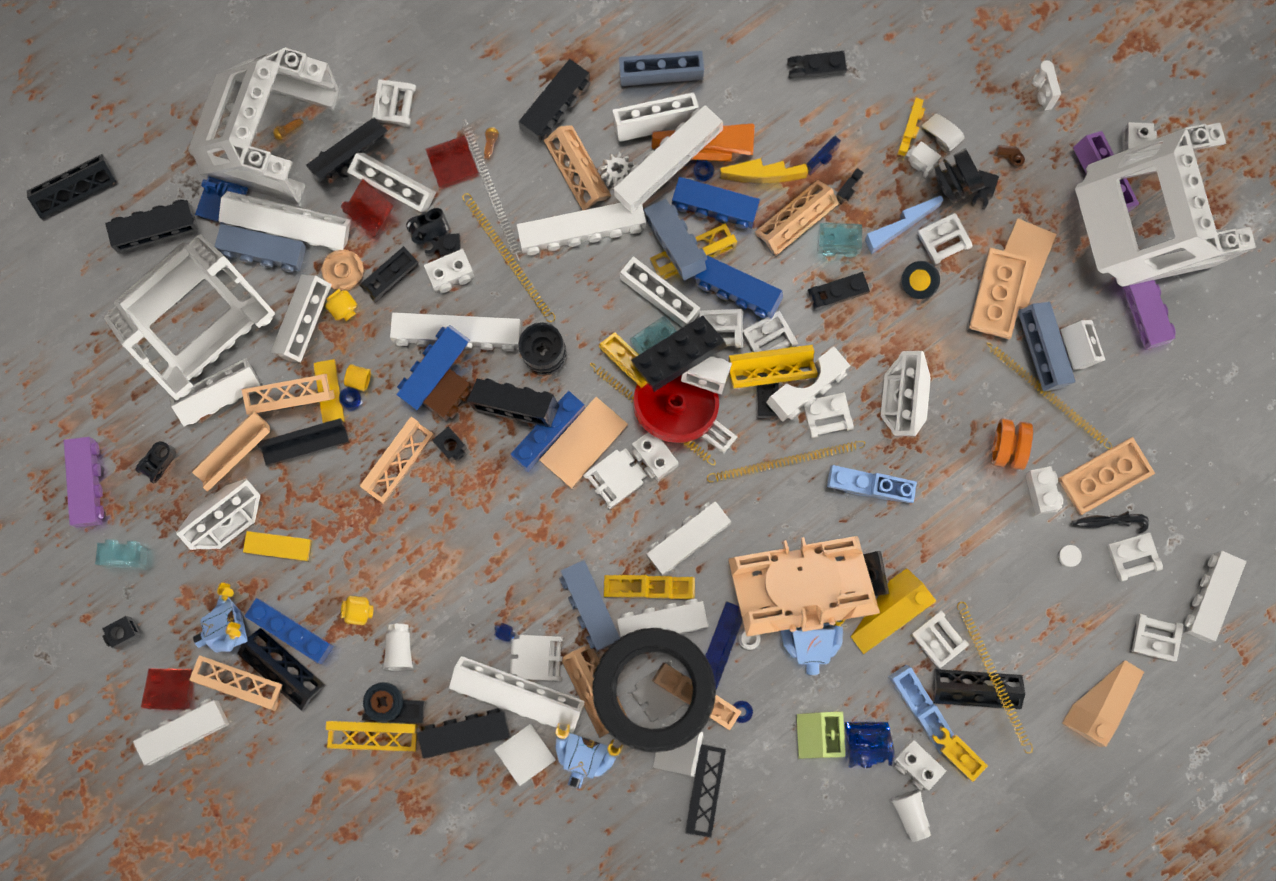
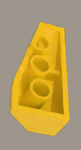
(904, 602)

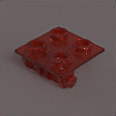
(451, 161)
(368, 208)
(167, 689)

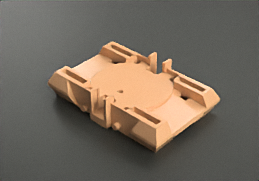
(803, 586)

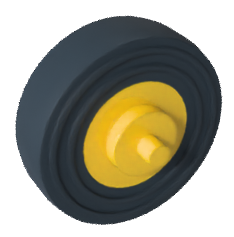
(920, 279)

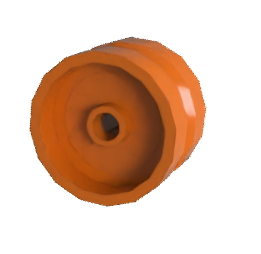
(1012, 444)

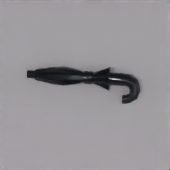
(1125, 519)

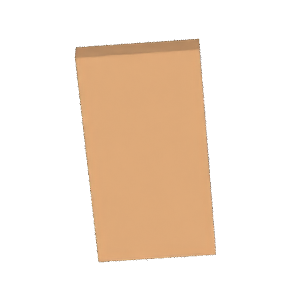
(1032, 243)
(999, 293)
(583, 442)
(1106, 476)

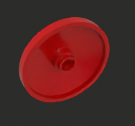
(676, 410)

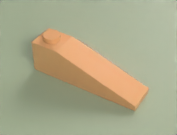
(1102, 708)

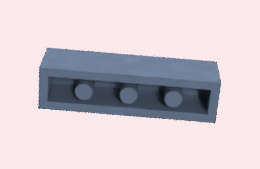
(661, 68)
(675, 239)
(260, 247)
(1046, 346)
(590, 606)

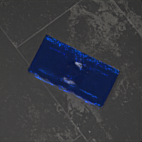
(824, 155)

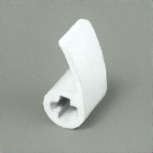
(946, 133)

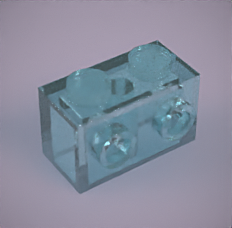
(839, 239)
(652, 335)
(121, 555)

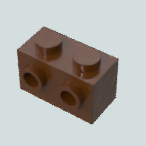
(448, 395)

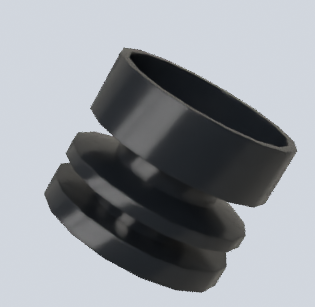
(959, 176)
(535, 340)

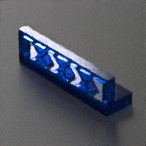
(723, 639)

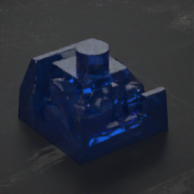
(868, 743)

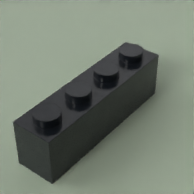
(554, 101)
(151, 225)
(513, 402)
(463, 734)

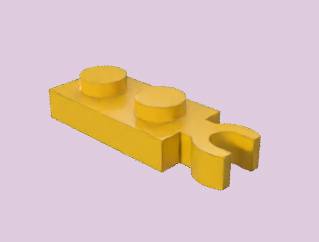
(911, 129)
(961, 755)

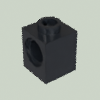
(446, 436)
(130, 632)

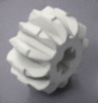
(619, 163)

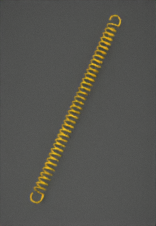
(501, 243)
(623, 389)
(1045, 393)
(811, 455)
(1003, 699)

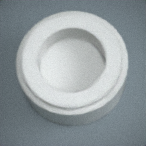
(1070, 556)

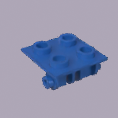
(211, 197)

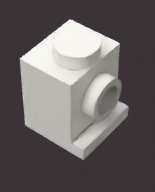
(923, 158)

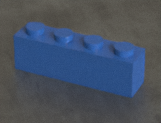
(715, 203)
(739, 287)
(433, 366)
(543, 437)
(289, 631)

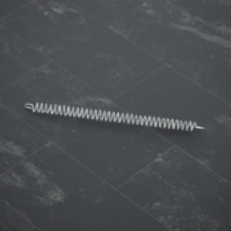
(491, 184)

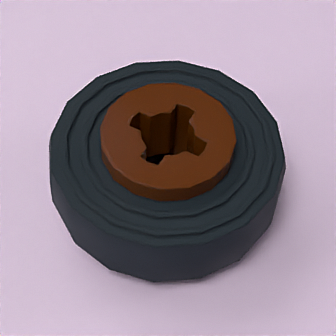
(390, 702)

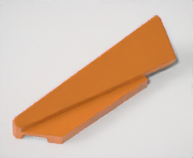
(730, 140)

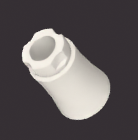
(397, 648)
(912, 814)

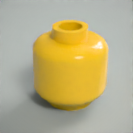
(341, 305)
(356, 610)

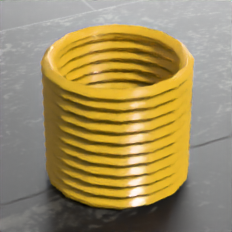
(357, 377)

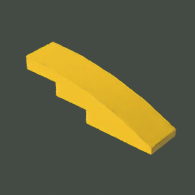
(755, 172)
(649, 587)

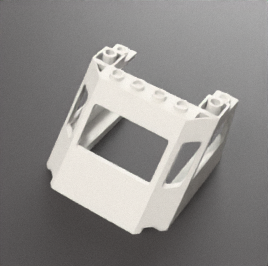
(280, 72)
(1186, 201)
(161, 290)

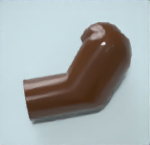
(1013, 154)

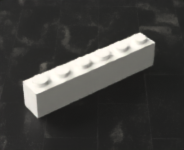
(667, 158)
(284, 220)
(579, 227)
(482, 331)
(516, 694)

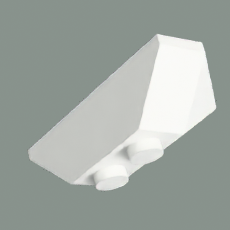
(906, 394)
(221, 517)

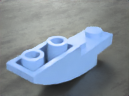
(871, 485)

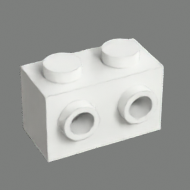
(1138, 134)
(449, 271)
(1082, 344)
(709, 374)
(655, 456)
(1044, 490)
(919, 766)

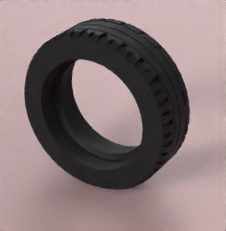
(606, 680)

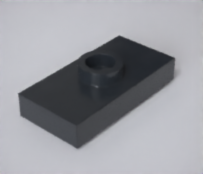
(763, 394)
(876, 572)

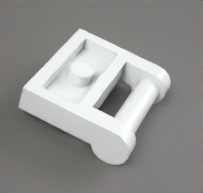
(1048, 87)
(386, 102)
(942, 232)
(727, 321)
(767, 330)
(826, 408)
(1134, 549)
(935, 644)
(1157, 645)

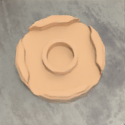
(342, 270)

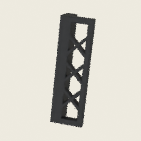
(345, 149)
(67, 179)
(304, 442)
(275, 670)
(979, 692)
(697, 789)

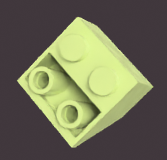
(820, 735)

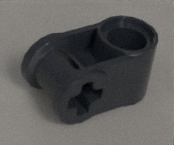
(429, 224)
(155, 462)

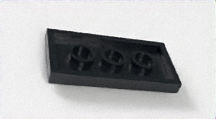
(678, 353)

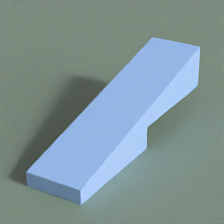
(908, 217)
(920, 703)

